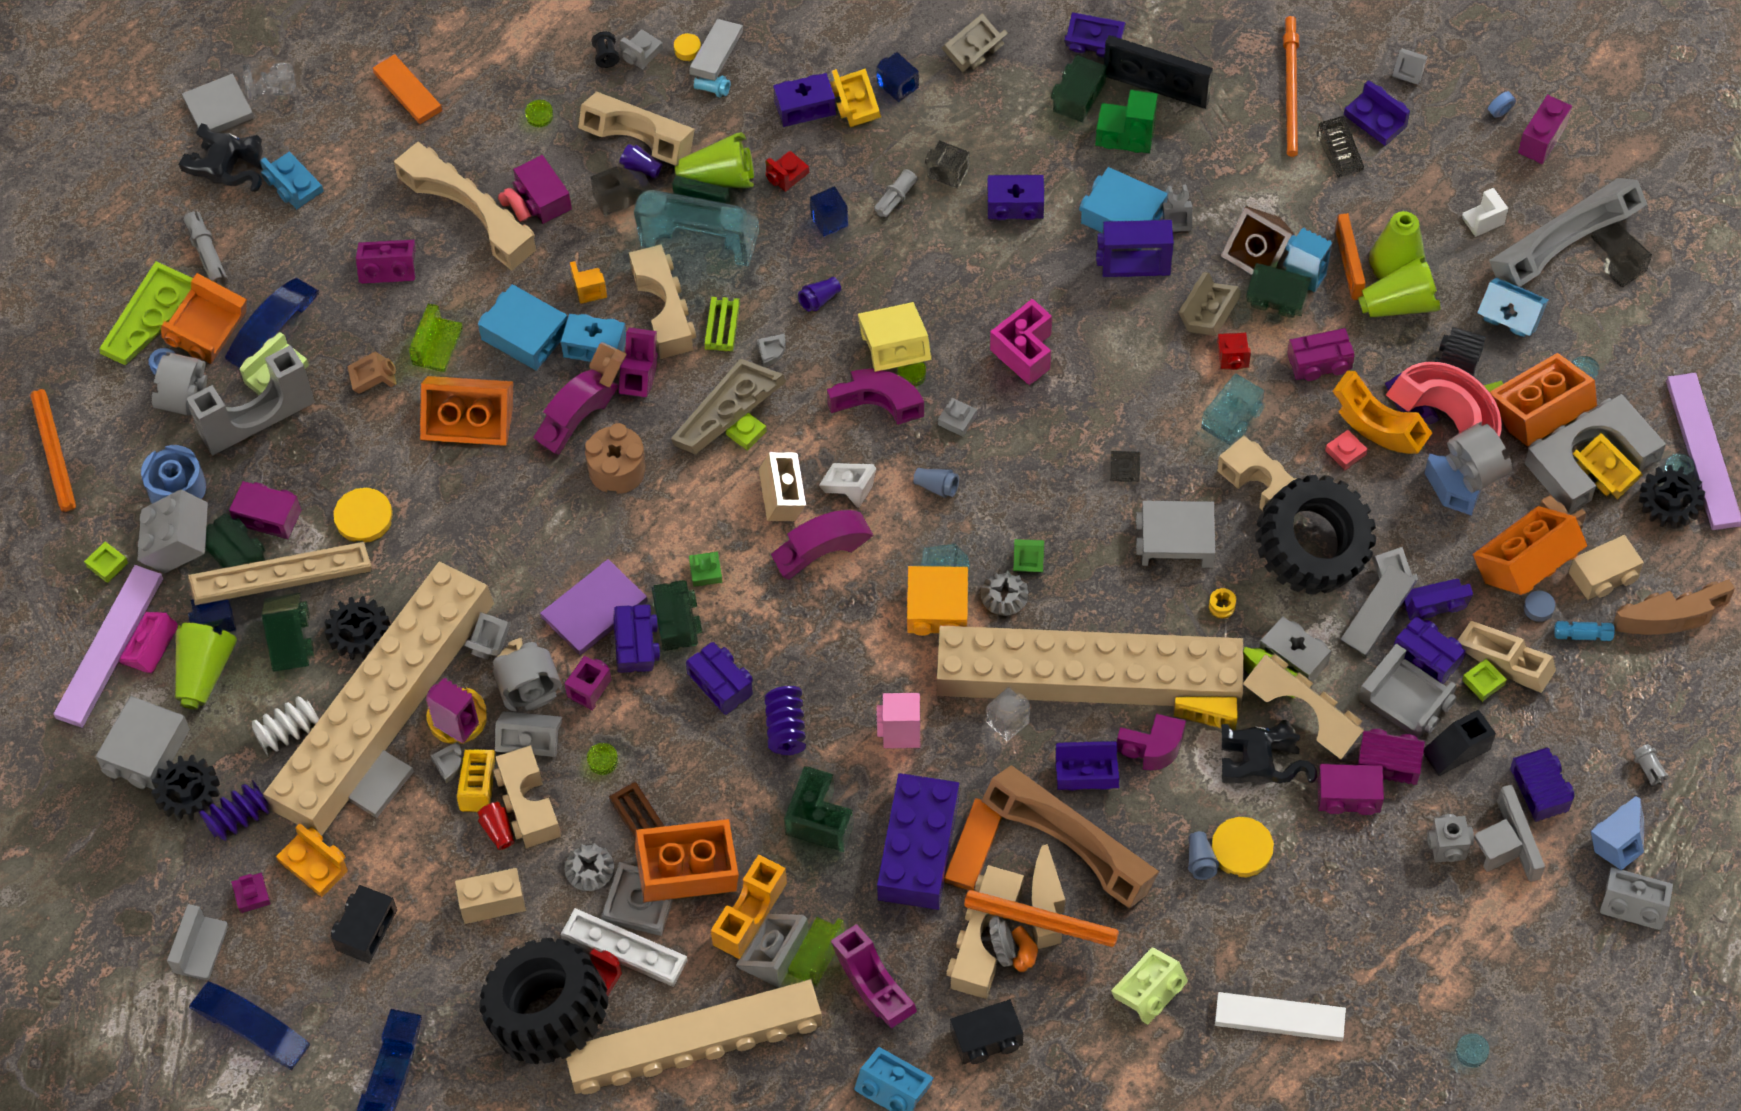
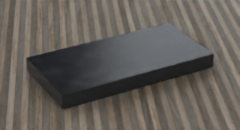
(1157, 71)

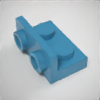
(291, 179)
(892, 1082)

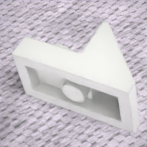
(849, 479)

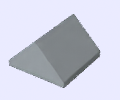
(774, 947)

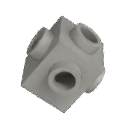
(1450, 838)

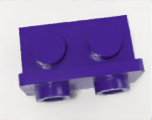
(1378, 113)

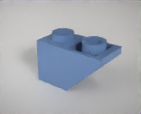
(1450, 485)
(1621, 835)

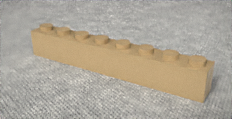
(694, 1037)

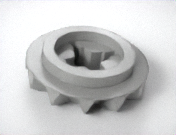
(1015, 599)
(589, 879)
(1002, 941)

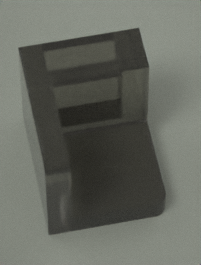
(1627, 262)

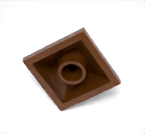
(1257, 239)

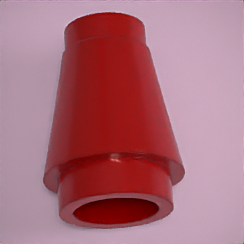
(496, 824)

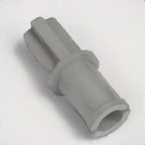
(895, 193)

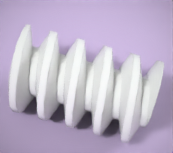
(284, 724)

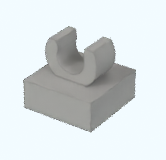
(1409, 66)
(957, 417)

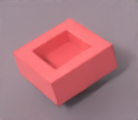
(1346, 449)

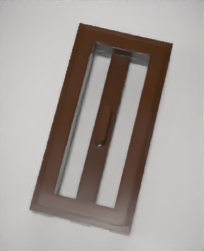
(624, 793)

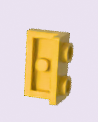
(856, 97)
(1608, 466)

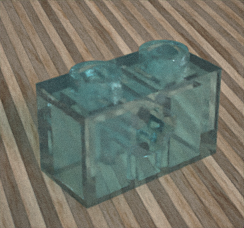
(1233, 409)

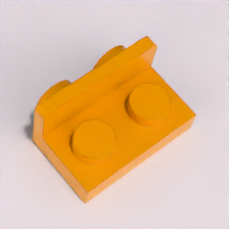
(313, 860)

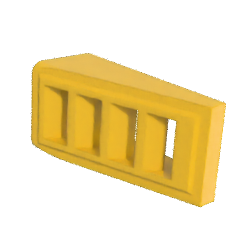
(1207, 710)
(474, 798)

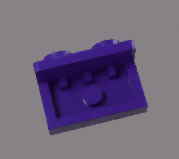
(1091, 33)
(1437, 598)
(1086, 765)

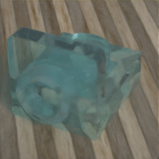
(945, 556)

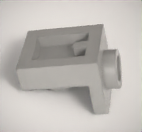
(640, 49)

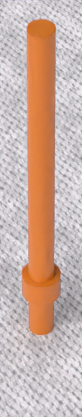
(1291, 44)

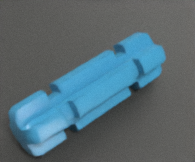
(1584, 630)

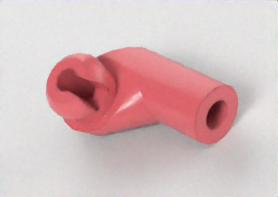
(512, 198)

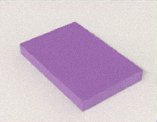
(587, 609)

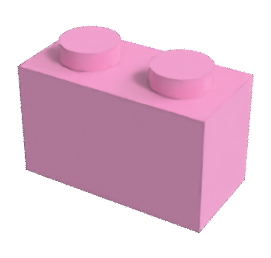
(899, 720)

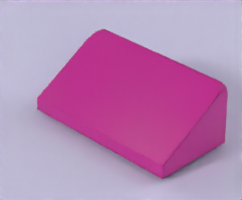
(149, 641)

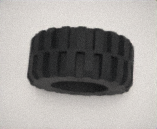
(1345, 515)
(561, 1025)

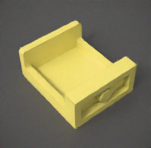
(895, 336)

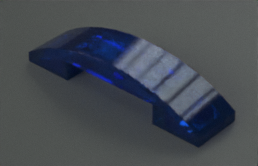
(270, 318)
(251, 1023)
(392, 1063)

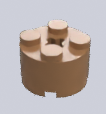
(615, 459)

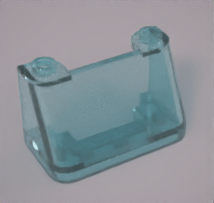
(661, 212)

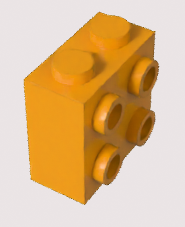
(936, 598)

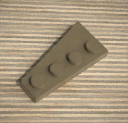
(729, 401)

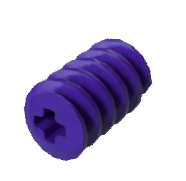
(785, 720)
(235, 811)

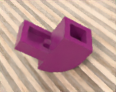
(640, 362)
(1159, 747)

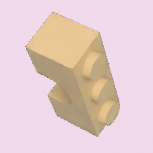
(1247, 463)
(534, 819)

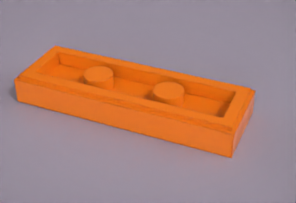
(407, 89)
(1350, 256)
(973, 846)

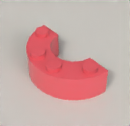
(1448, 390)

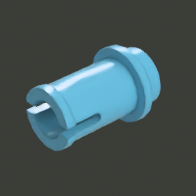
(720, 86)

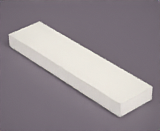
(628, 947)
(1280, 1016)

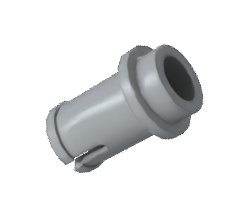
(1650, 764)

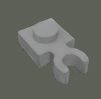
(1178, 210)

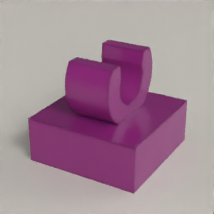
(250, 892)

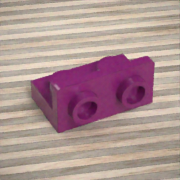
(386, 261)

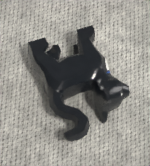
(221, 156)
(1257, 755)

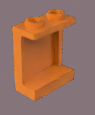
(204, 319)

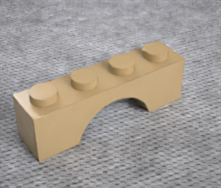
(610, 116)
(653, 275)
(1272, 680)
(974, 965)

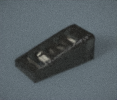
(1335, 130)

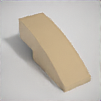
(1508, 655)
(1046, 895)

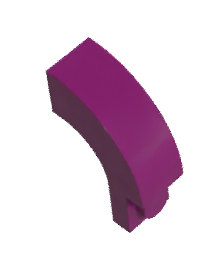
(880, 389)
(570, 407)
(819, 536)
(871, 978)

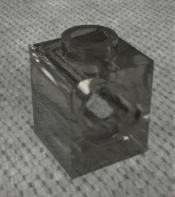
(947, 164)

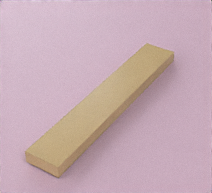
(279, 573)

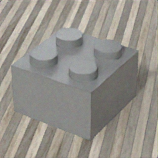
(172, 531)

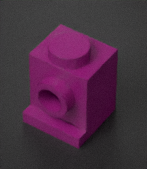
(578, 685)

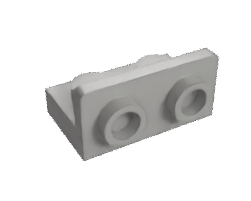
(1636, 898)

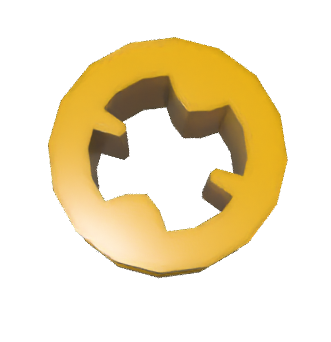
(1220, 594)

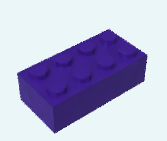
(918, 841)

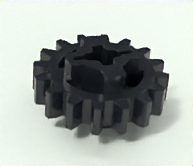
(1683, 490)
(342, 632)
(172, 784)

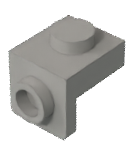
(1394, 557)
(488, 636)

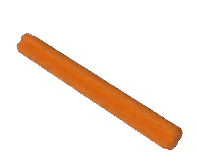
(53, 450)
(1041, 918)

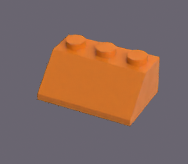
(1544, 398)
(466, 410)

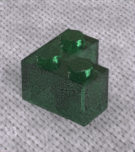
(284, 629)
(813, 816)

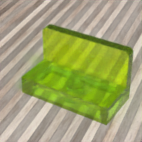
(434, 340)
(816, 950)

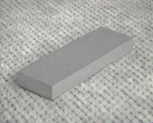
(716, 49)
(1378, 610)
(1529, 853)

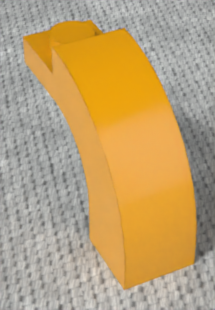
(1384, 426)

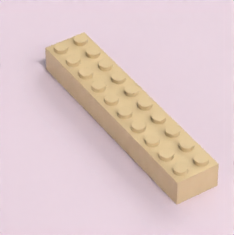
(1087, 665)
(379, 698)

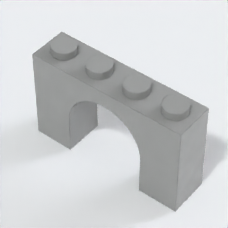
(284, 395)
(1619, 422)

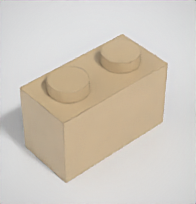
(782, 486)
(1606, 568)
(490, 895)

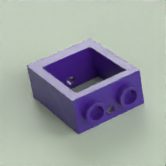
(1135, 235)

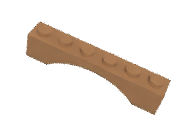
(1024, 801)

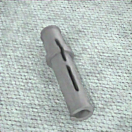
(202, 241)

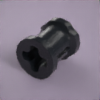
(605, 49)

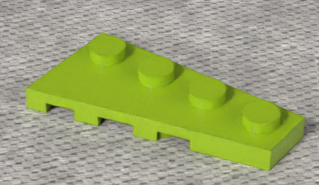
(145, 313)

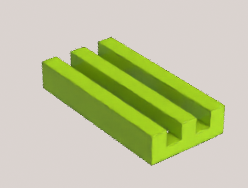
(724, 304)

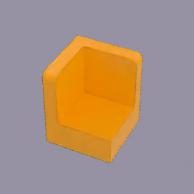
(588, 284)

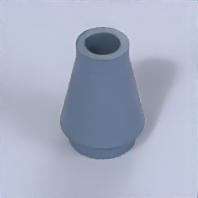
(939, 481)
(1202, 859)

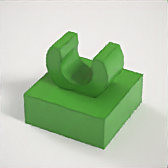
(1028, 555)
(705, 569)

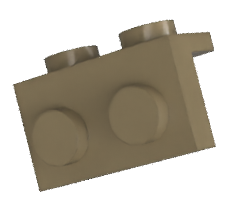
(973, 42)
(1208, 305)

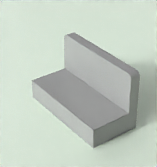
(524, 729)
(196, 944)

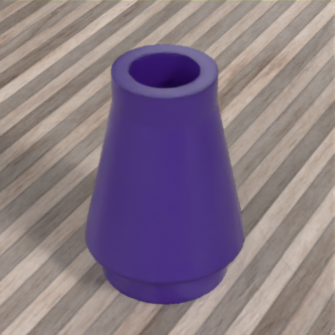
(639, 160)
(817, 294)

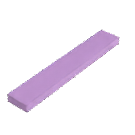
(1704, 450)
(108, 646)

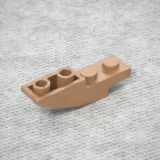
(1669, 615)

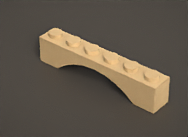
(428, 174)

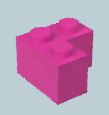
(1020, 340)

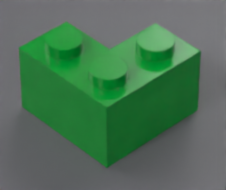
(1130, 125)

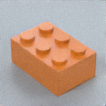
(1530, 550)
(686, 860)

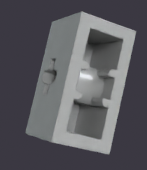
(1296, 648)

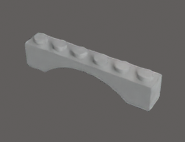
(1531, 254)

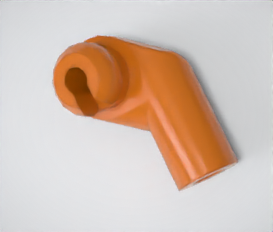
(1027, 949)

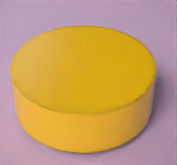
(687, 46)

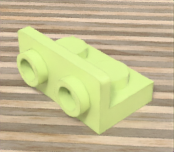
(254, 368)
(1151, 984)

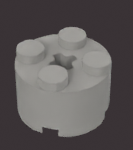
(176, 380)
(1478, 456)
(526, 677)

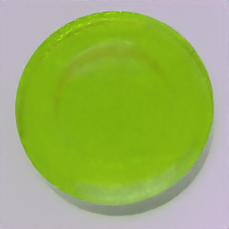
(539, 113)
(913, 373)
(602, 758)

